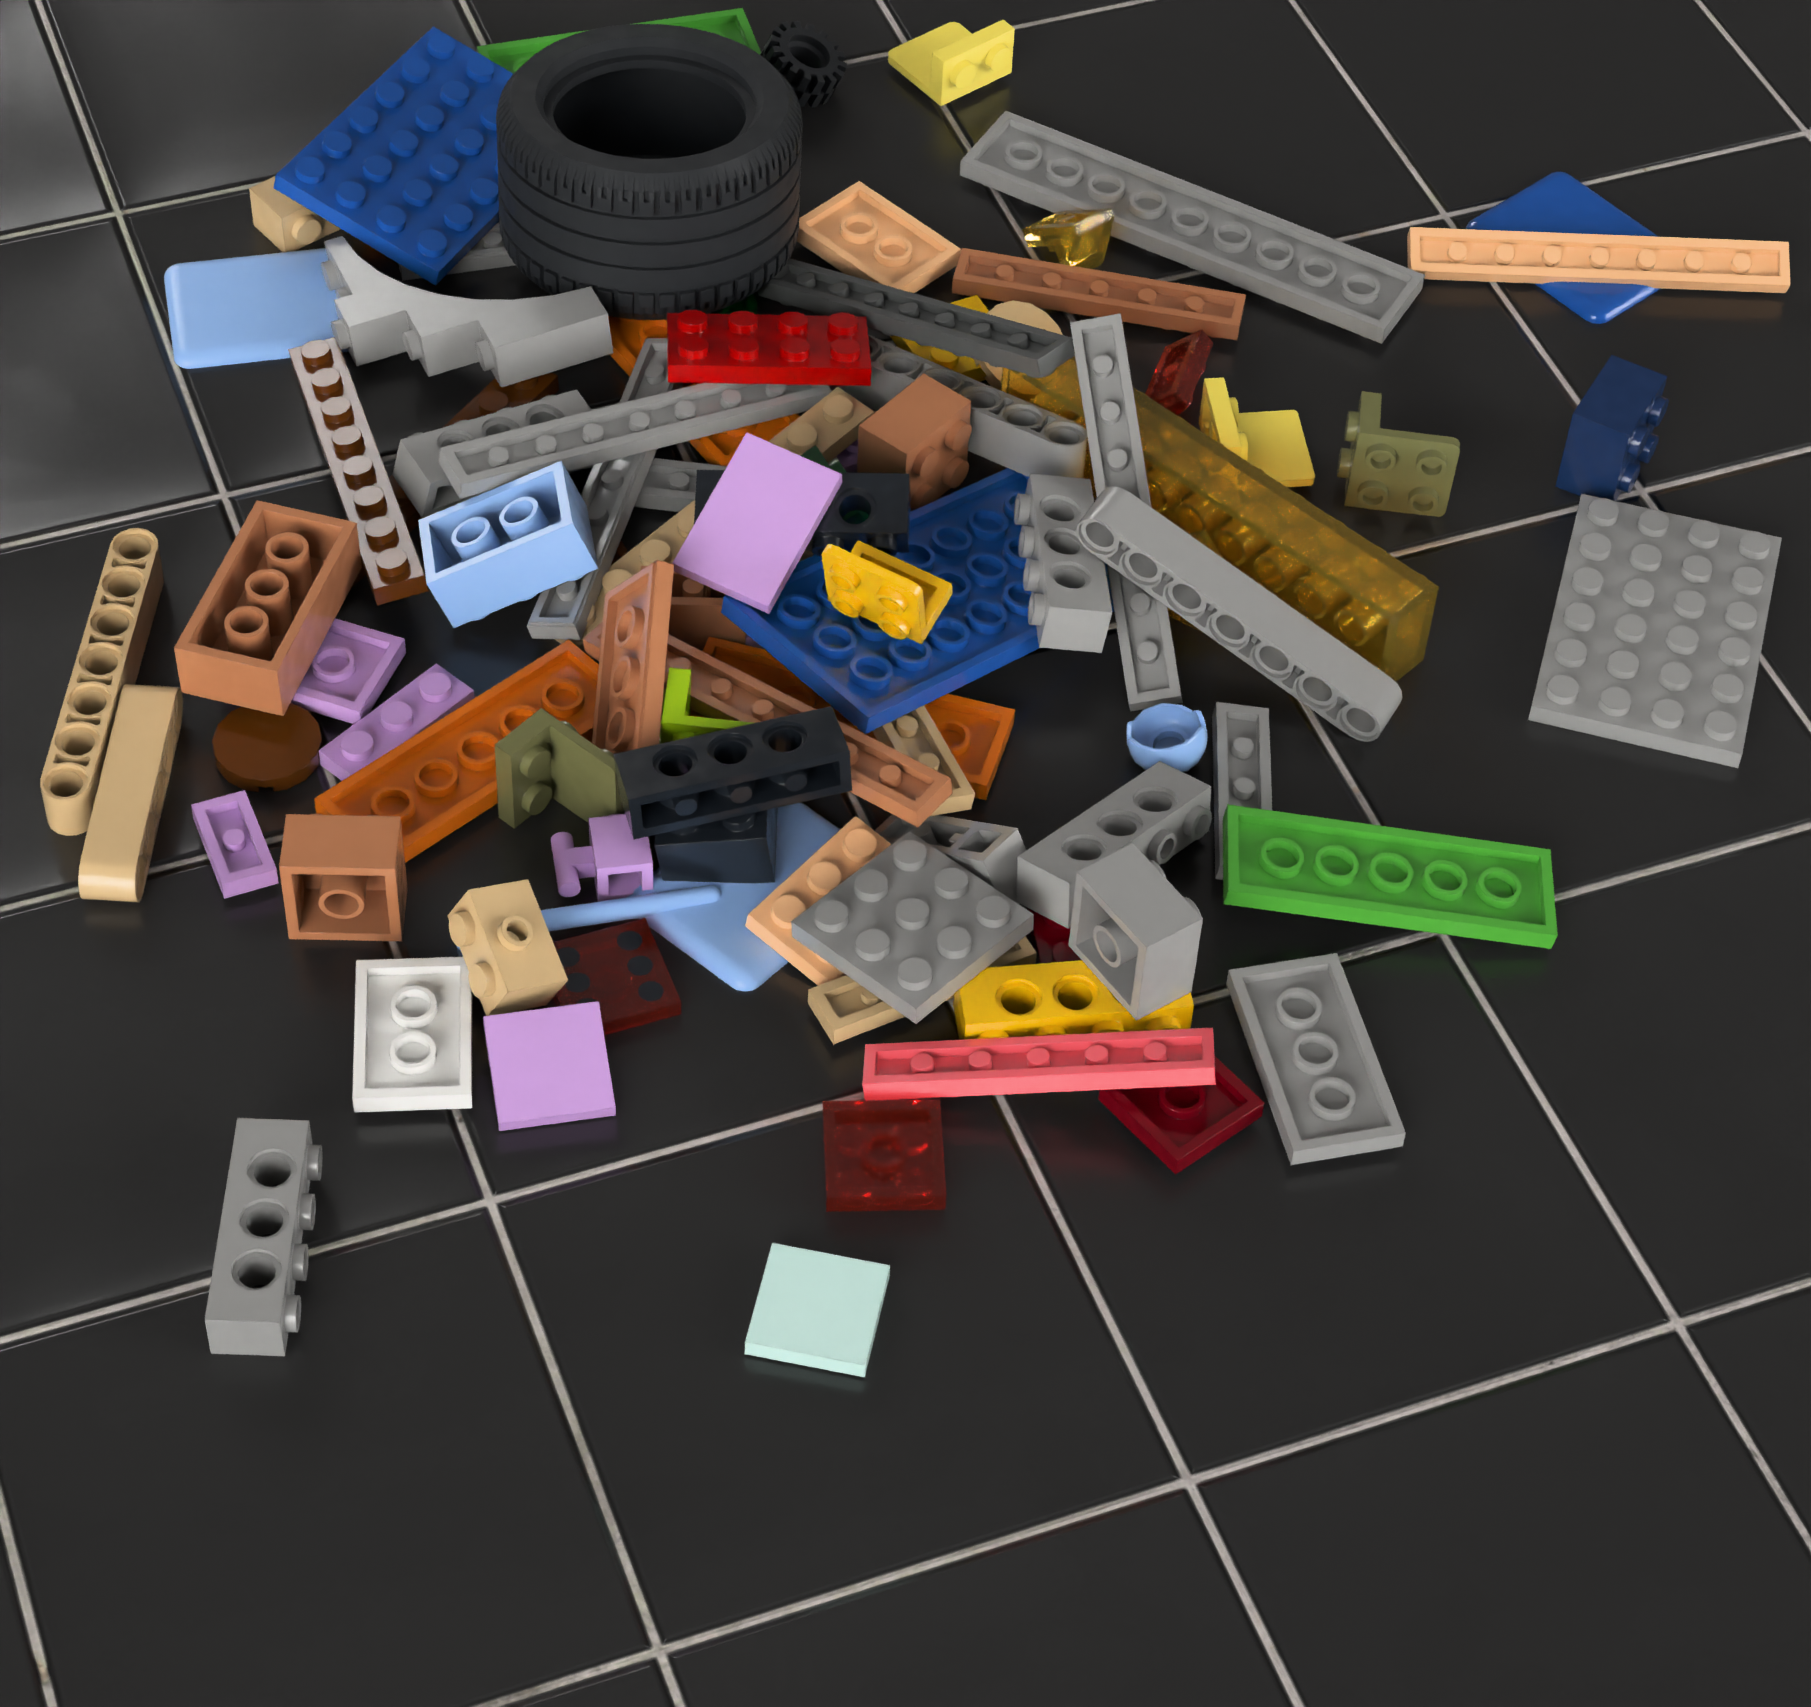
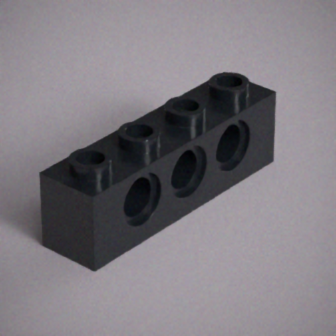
(879, 495)
(733, 772)

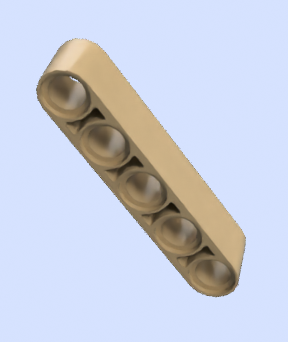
(131, 794)

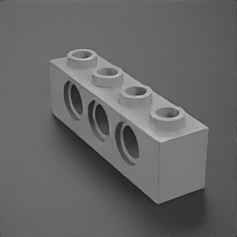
(418, 455)
(1065, 579)
(1154, 811)
(259, 1319)

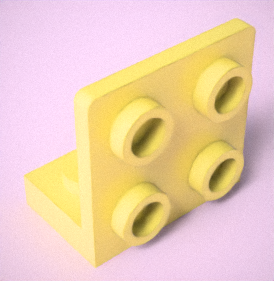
(1264, 439)

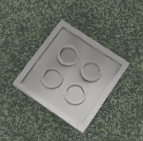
(912, 926)

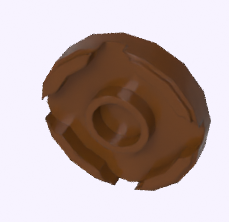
(267, 748)

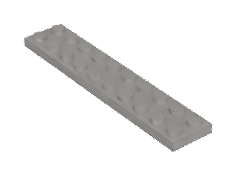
(1196, 226)

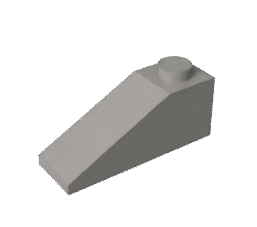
(979, 847)

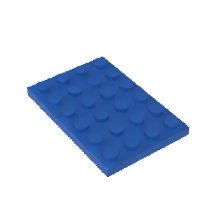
(411, 158)

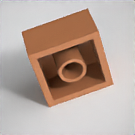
(920, 435)
(343, 877)

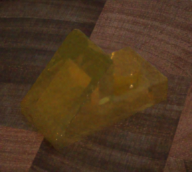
(1076, 236)

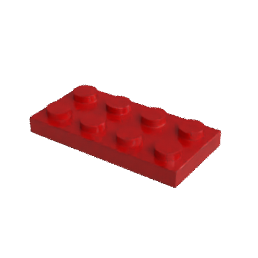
(768, 348)

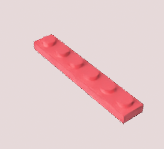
(1039, 1064)

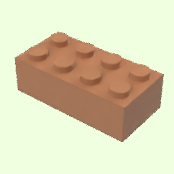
(268, 608)

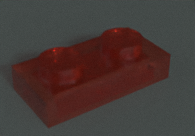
(1179, 372)

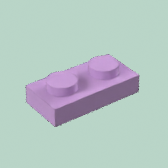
(234, 844)

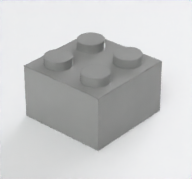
(1135, 931)

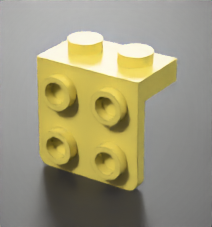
(955, 61)

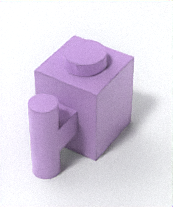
(612, 859)

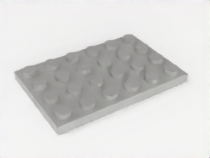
(1657, 631)

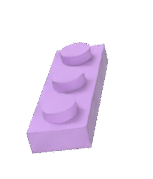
(395, 721)

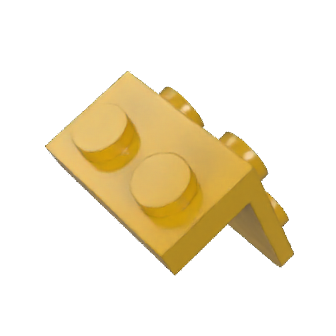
(884, 590)

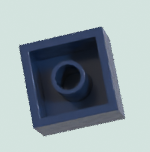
(1613, 430)

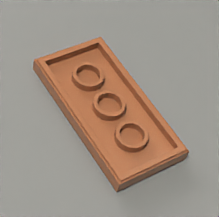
(633, 660)

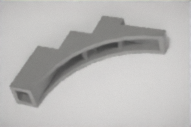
(448, 332)

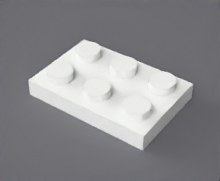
(412, 1035)

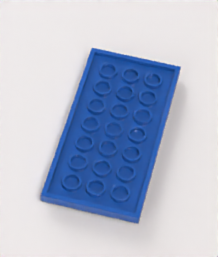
(879, 678)

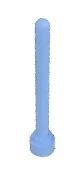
(625, 908)

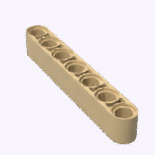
(105, 662)

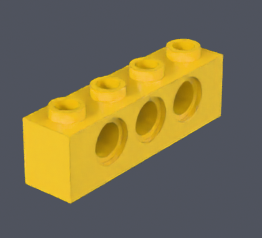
(1052, 1001)

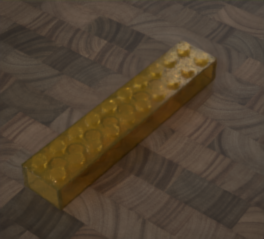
(1265, 529)

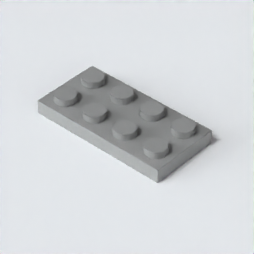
(1315, 1059)

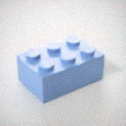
(507, 545)

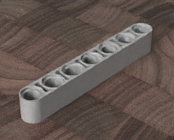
(1001, 424)
(1239, 614)

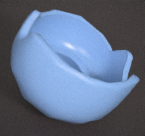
(1167, 735)

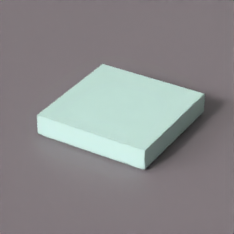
(817, 1310)

